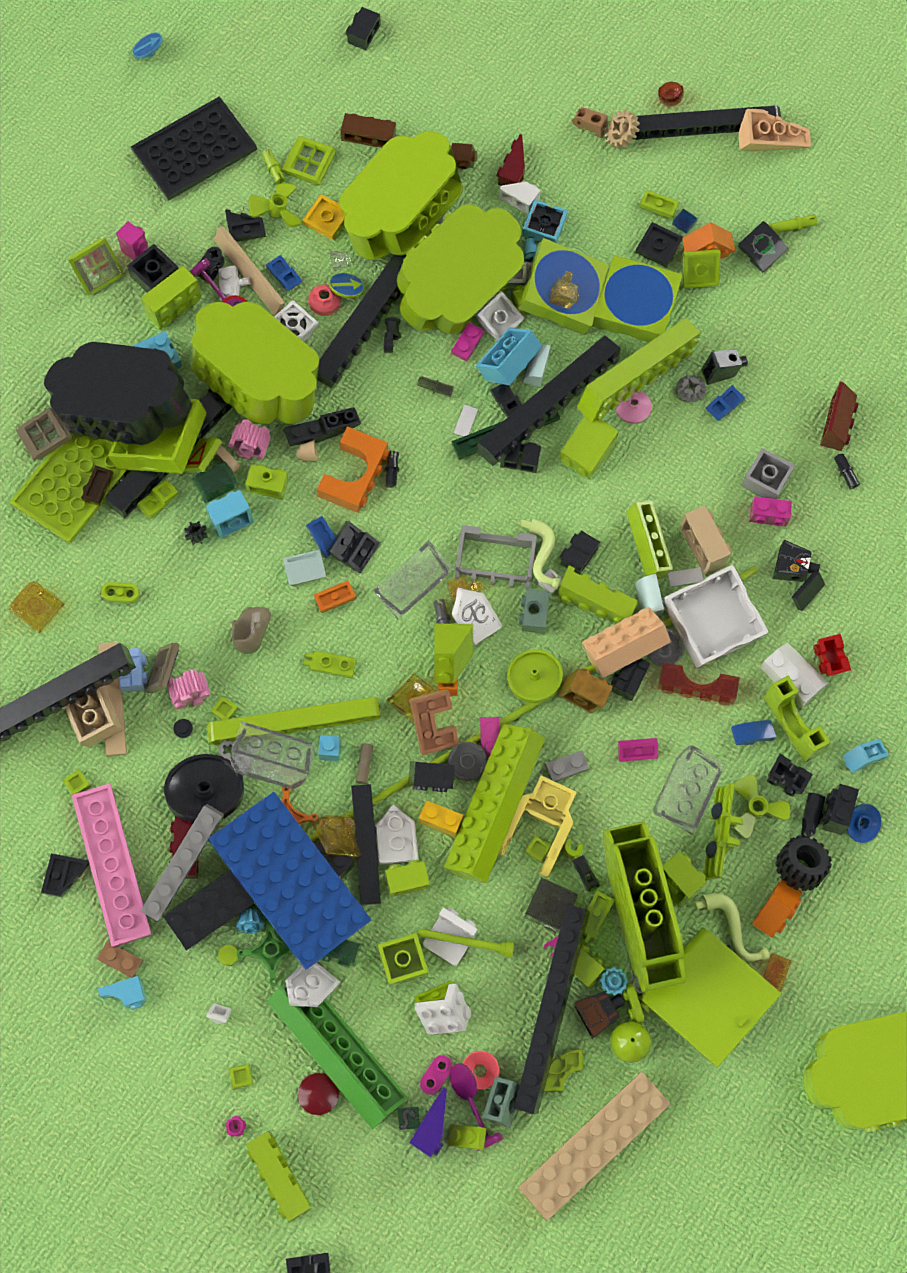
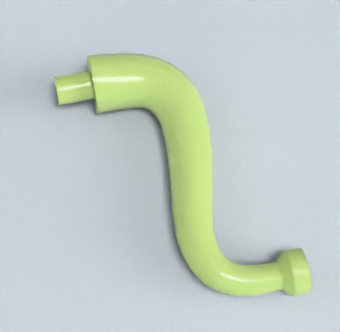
(548, 540)
(723, 902)

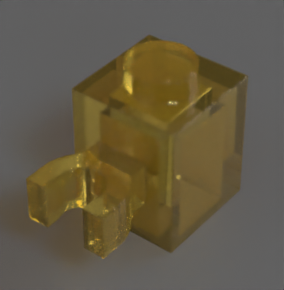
(564, 292)
(461, 582)

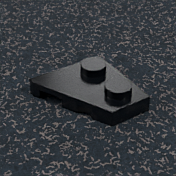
(244, 227)
(62, 874)

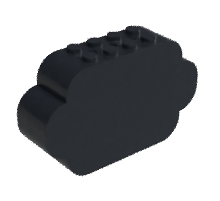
(117, 393)

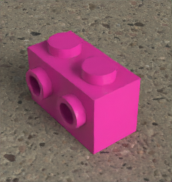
(132, 240)
(770, 511)

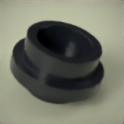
(183, 728)

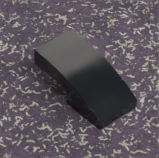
(505, 399)

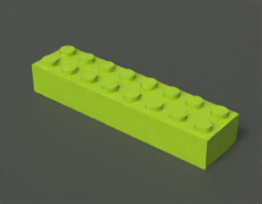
(639, 370)
(494, 803)

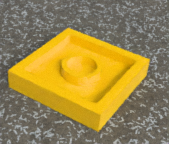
(324, 217)

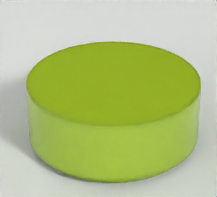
(228, 955)

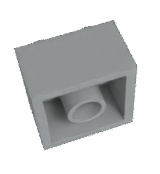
(768, 475)

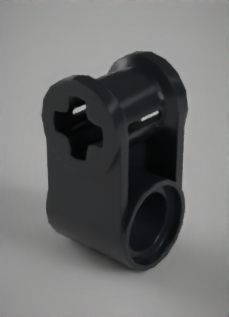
(216, 262)

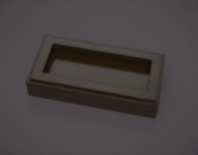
(97, 485)

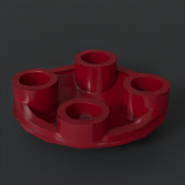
(318, 1094)

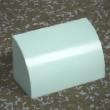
(537, 367)
(304, 567)
(649, 594)

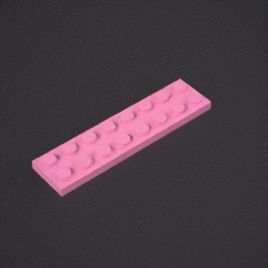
(111, 865)

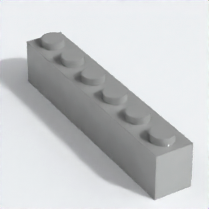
(182, 862)

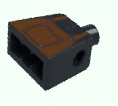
(598, 1012)

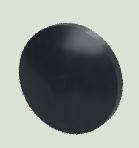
(200, 782)

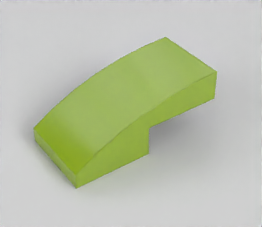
(158, 500)

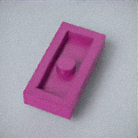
(467, 342)
(489, 733)
(638, 749)

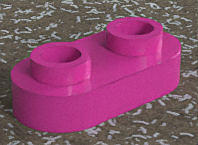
(435, 1074)

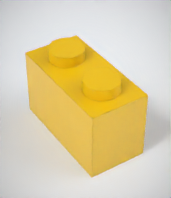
(441, 819)

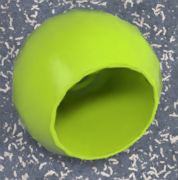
(622, 1044)

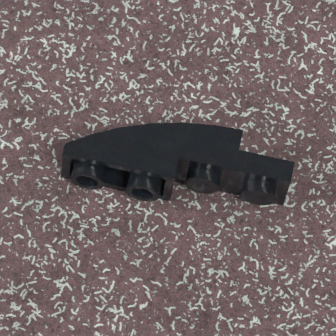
(324, 428)

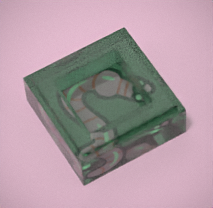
(408, 1118)

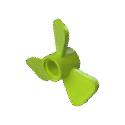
(275, 206)
(747, 789)

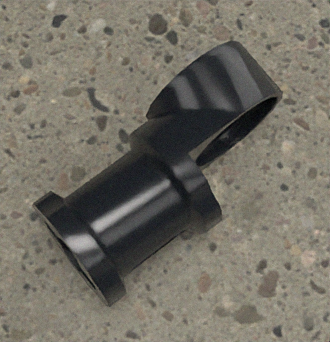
(392, 333)

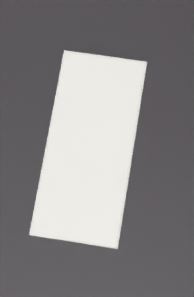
(465, 420)
(685, 576)

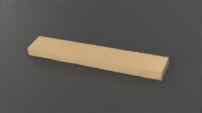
(248, 269)
(116, 743)

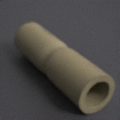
(365, 760)

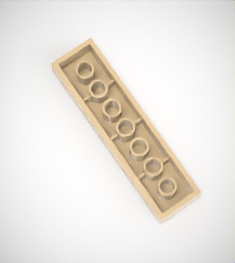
(593, 1146)

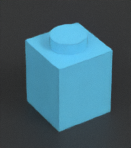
(329, 748)

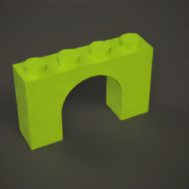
(782, 703)

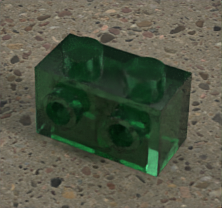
(215, 482)
(345, 954)

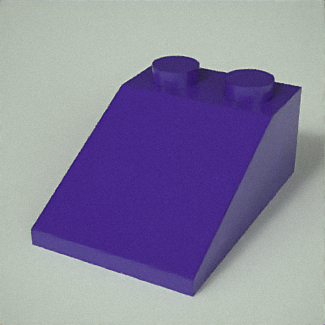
(430, 1131)

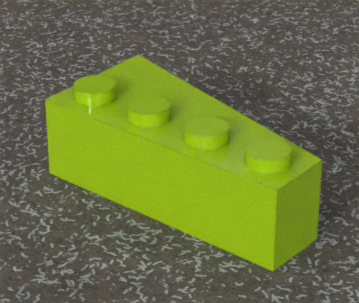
(595, 597)
(278, 1175)

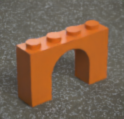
(354, 494)

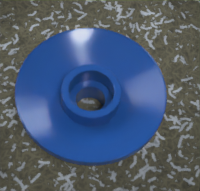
(869, 825)

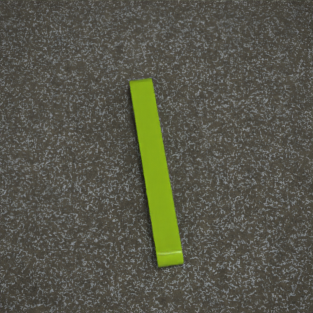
(299, 719)

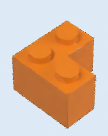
(710, 238)
(779, 906)

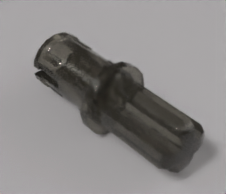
(435, 386)

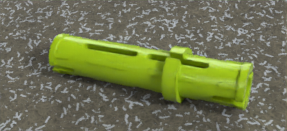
(794, 224)

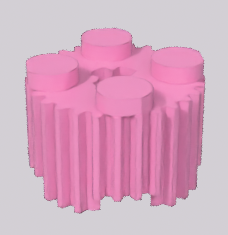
(250, 440)
(188, 689)

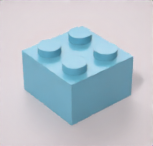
(229, 513)

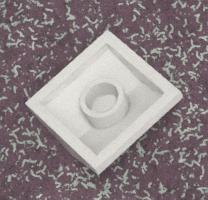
(499, 316)

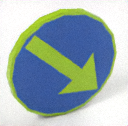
(346, 285)

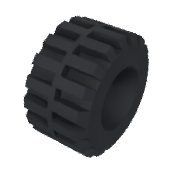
(812, 854)

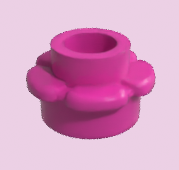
(236, 1120)

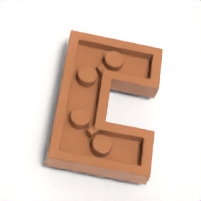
(423, 710)

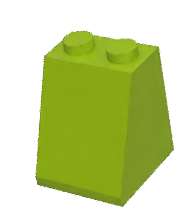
(589, 446)
(451, 651)

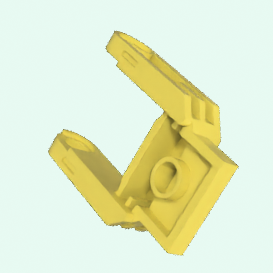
(550, 805)

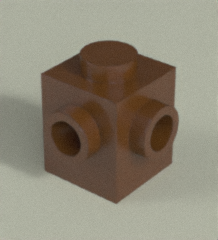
(464, 155)

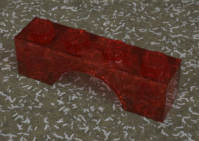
(673, 680)

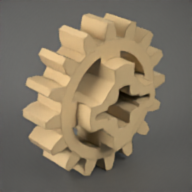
(622, 129)

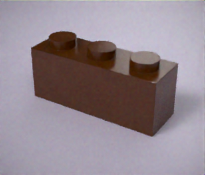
(367, 130)

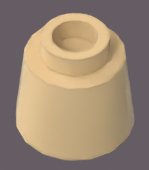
(308, 452)

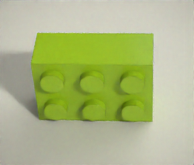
(171, 297)
(683, 879)

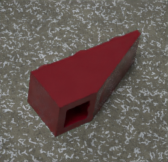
(514, 165)

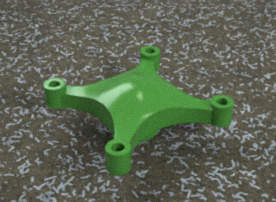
(269, 952)

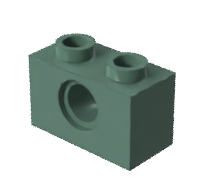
(534, 622)
(501, 1102)

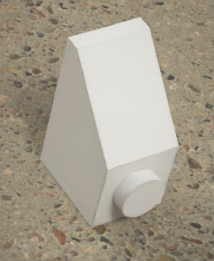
(520, 195)

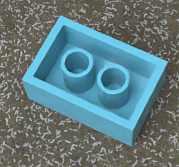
(509, 356)

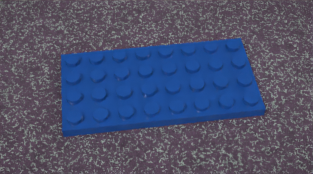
(289, 880)

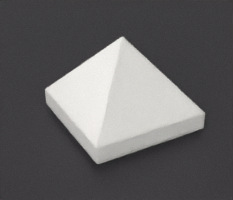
(218, 1013)

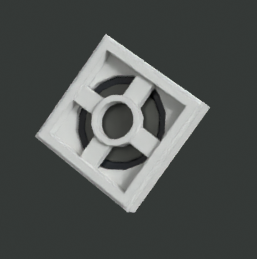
(293, 318)

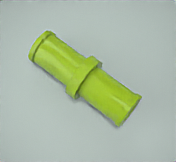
(273, 166)

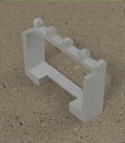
(473, 533)

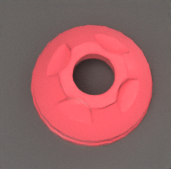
(323, 306)
(489, 1062)

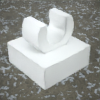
(550, 573)

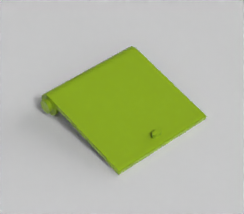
(714, 1000)

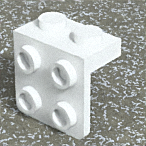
(451, 924)
(445, 1015)

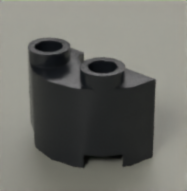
(788, 776)
(309, 1264)

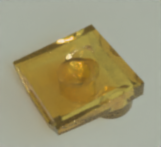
(35, 606)
(411, 688)
(337, 835)

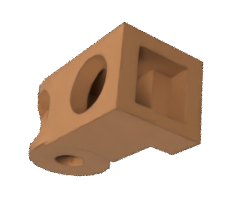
(591, 121)

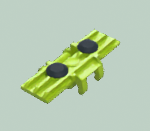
(722, 841)

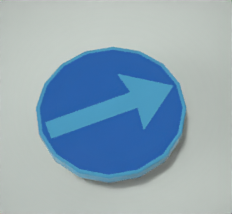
(147, 45)

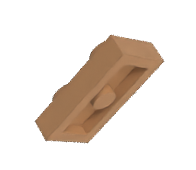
(120, 960)

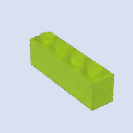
(649, 539)

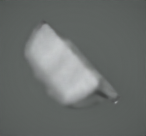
(413, 580)
(271, 756)
(688, 788)

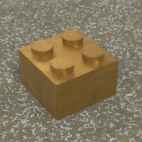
(585, 690)

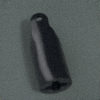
(812, 813)

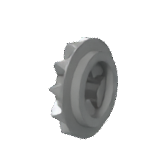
(687, 394)

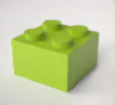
(403, 960)

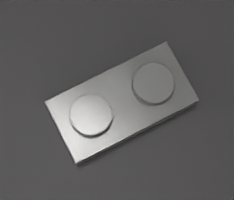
(567, 766)

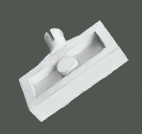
(229, 281)

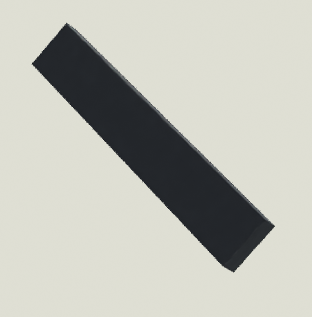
(366, 843)

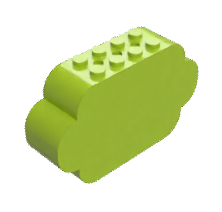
(400, 195)
(459, 268)
(254, 362)
(644, 906)
(862, 1073)

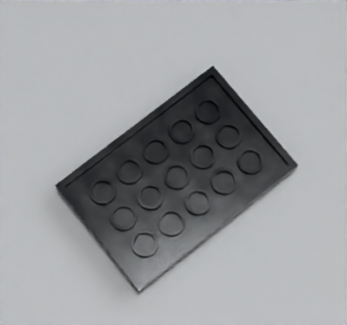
(193, 148)

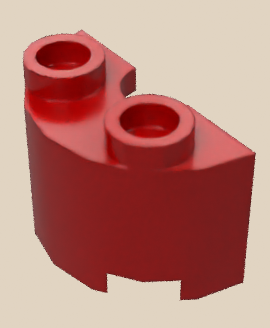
(831, 655)

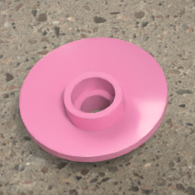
(635, 413)

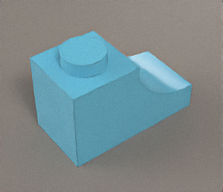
(865, 755)
(128, 991)

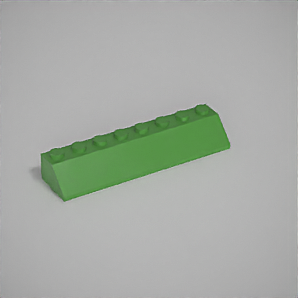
(342, 1057)

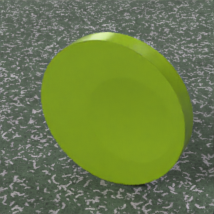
(535, 676)

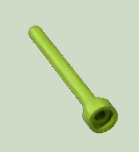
(505, 948)

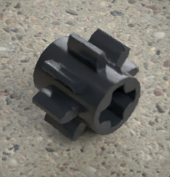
(195, 538)

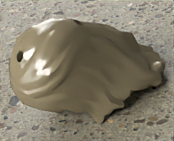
(250, 629)

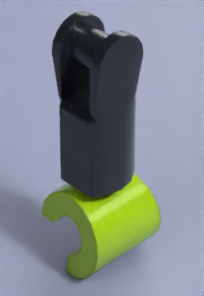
(581, 865)

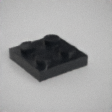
(659, 244)

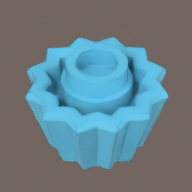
(250, 921)
(614, 980)

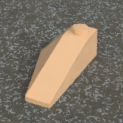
(768, 132)

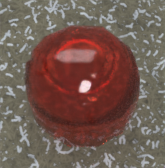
(671, 93)

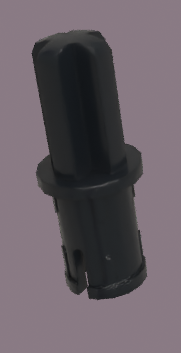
(392, 469)
(846, 471)

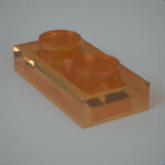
(777, 970)

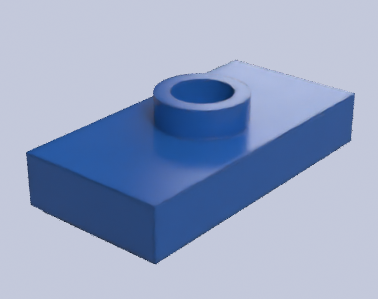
(321, 534)

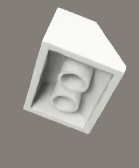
(789, 662)

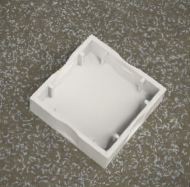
(714, 617)

